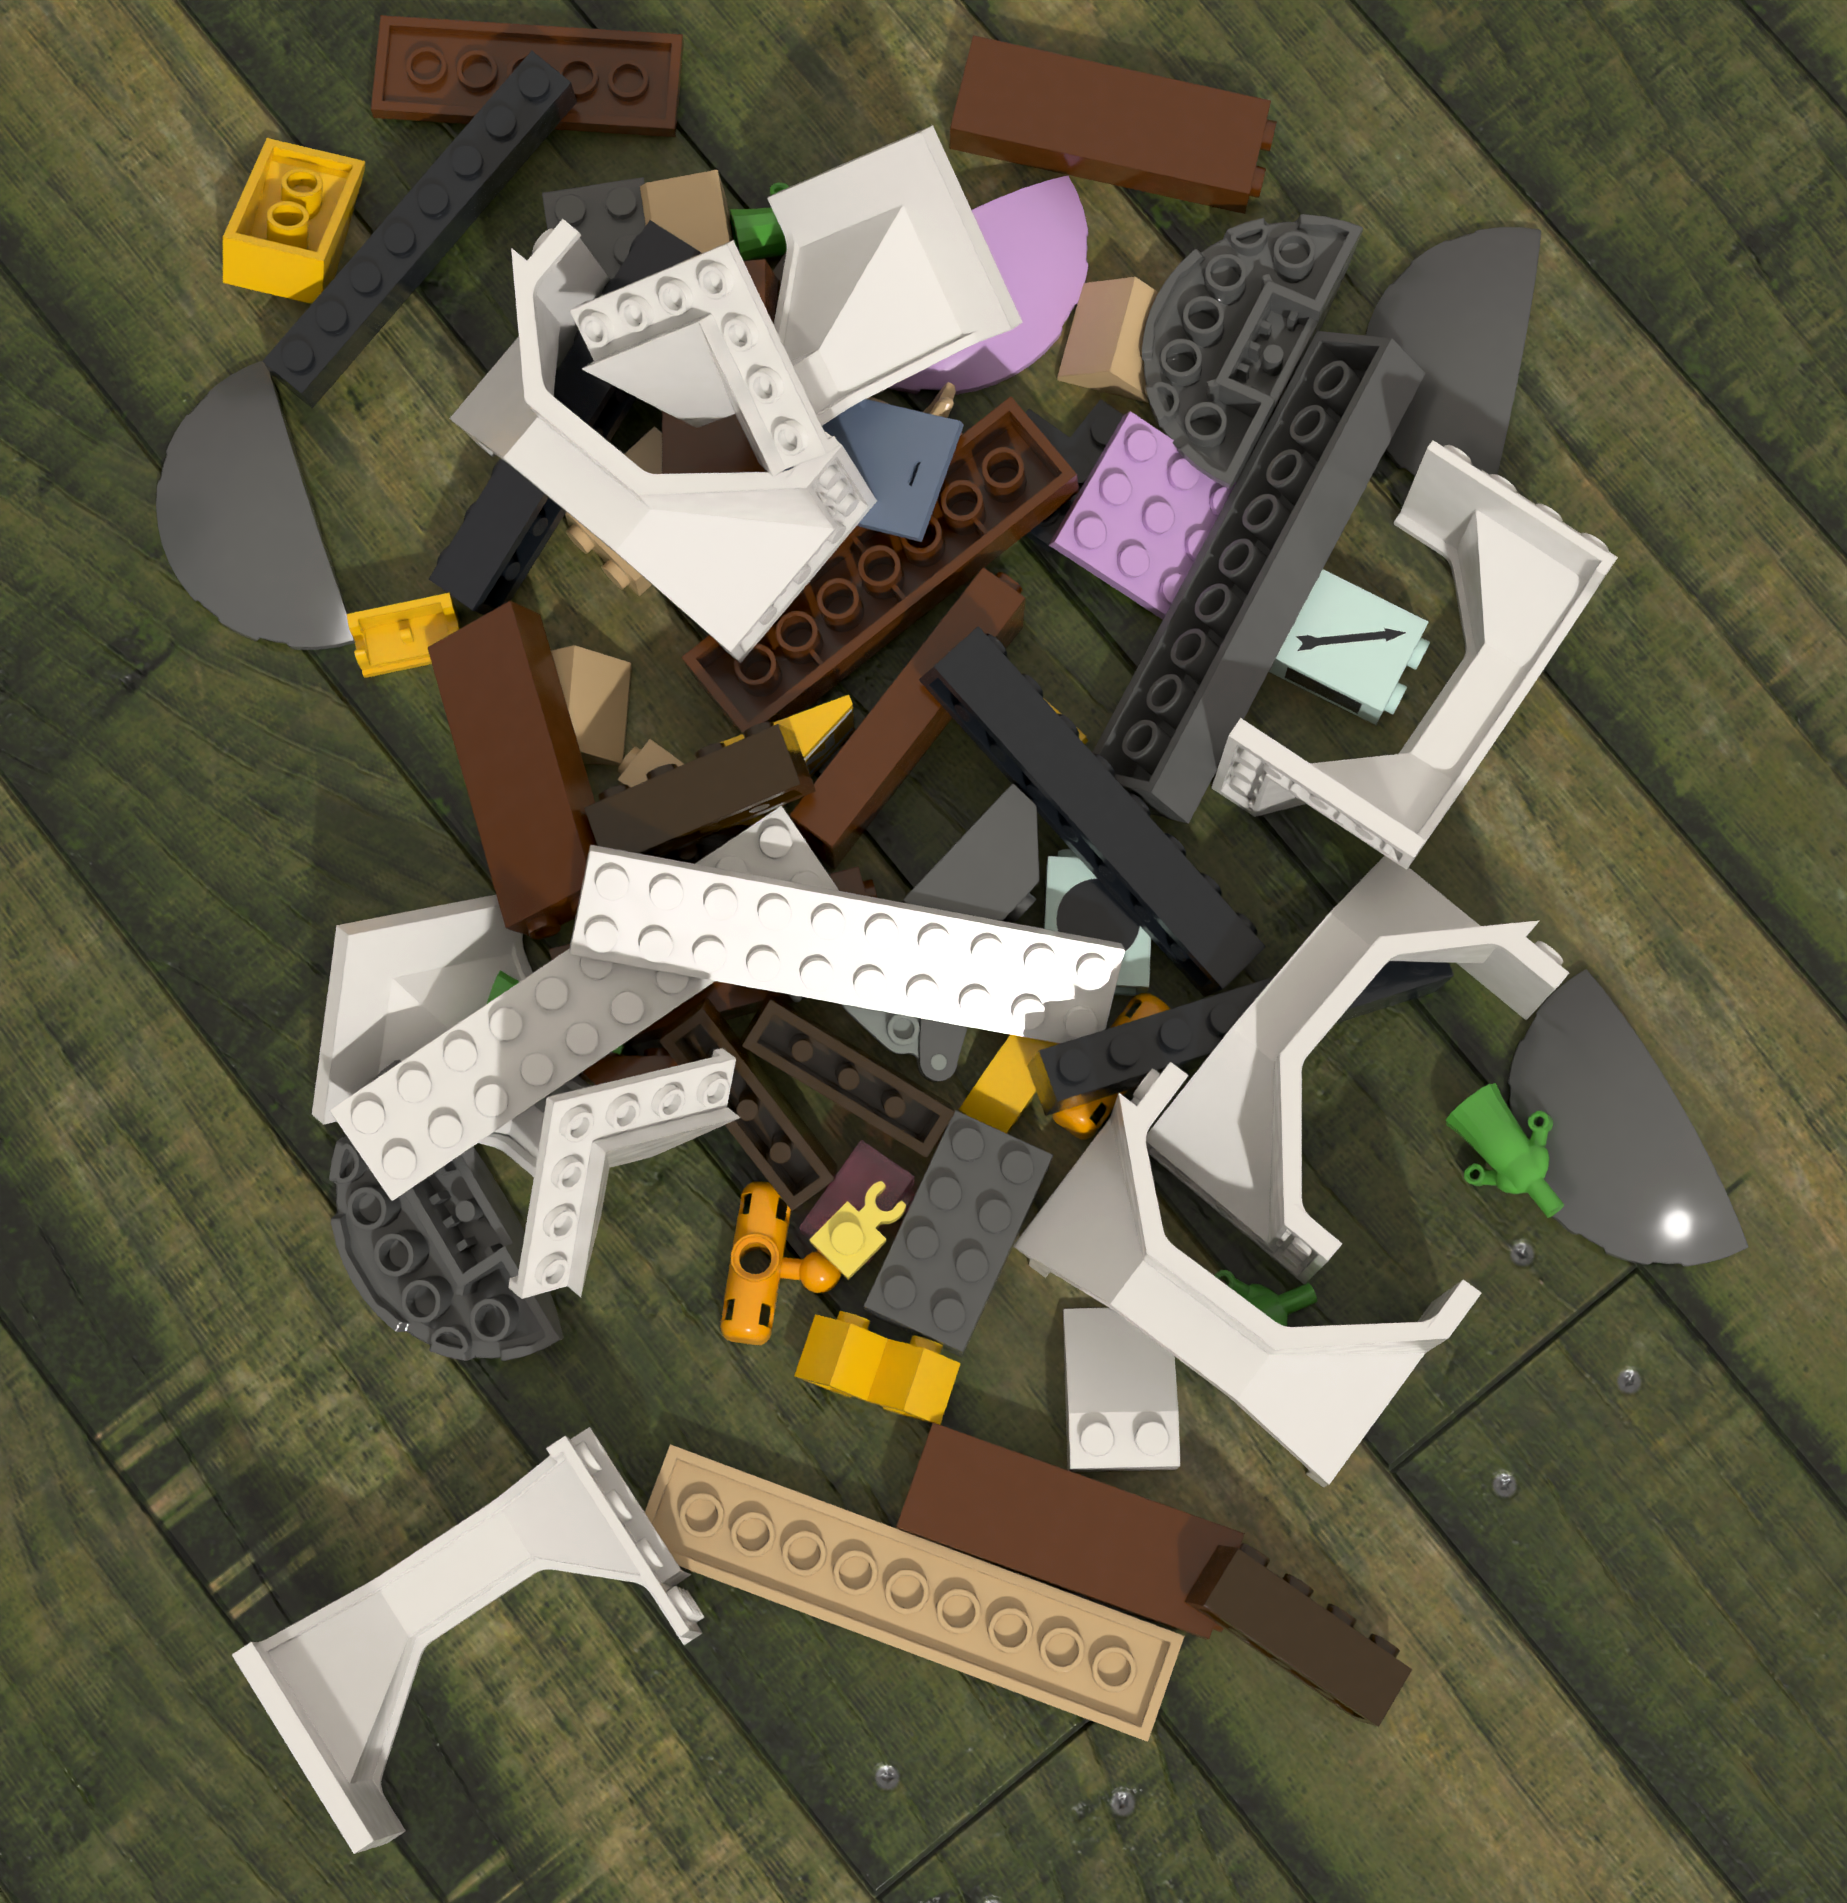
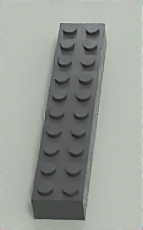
(1257, 568)

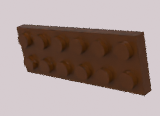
(455, 66)

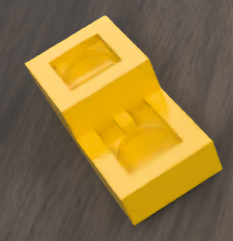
(1005, 1085)

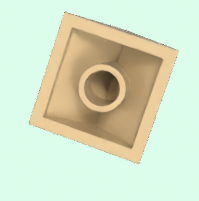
(690, 209)
(1108, 338)
(597, 701)

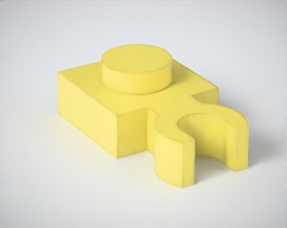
(853, 1236)

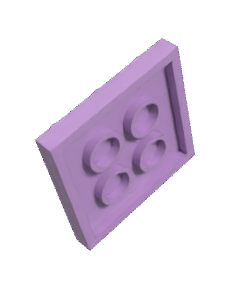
(1141, 516)

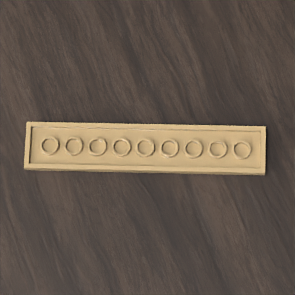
(913, 1593)

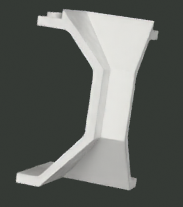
(872, 290)
(713, 543)
(1517, 593)
(426, 970)
(1240, 1115)
(1301, 1384)
(348, 1669)

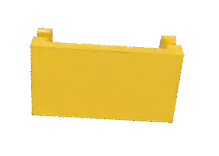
(399, 634)

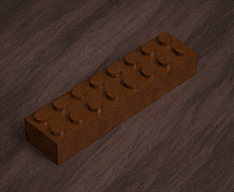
(880, 584)

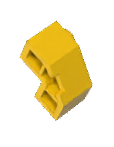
(879, 1370)

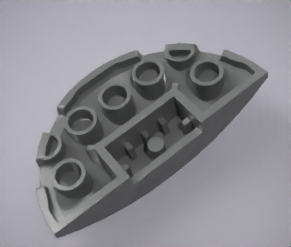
(1466, 326)
(1236, 331)
(244, 522)
(1618, 1136)
(440, 1258)

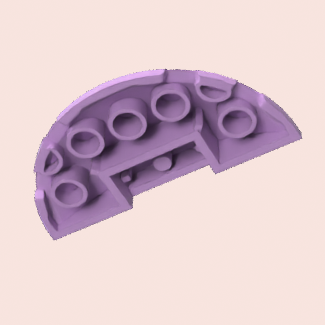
(1042, 257)

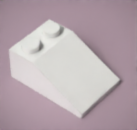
(1118, 1395)

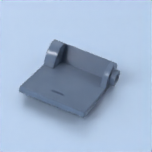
(887, 450)

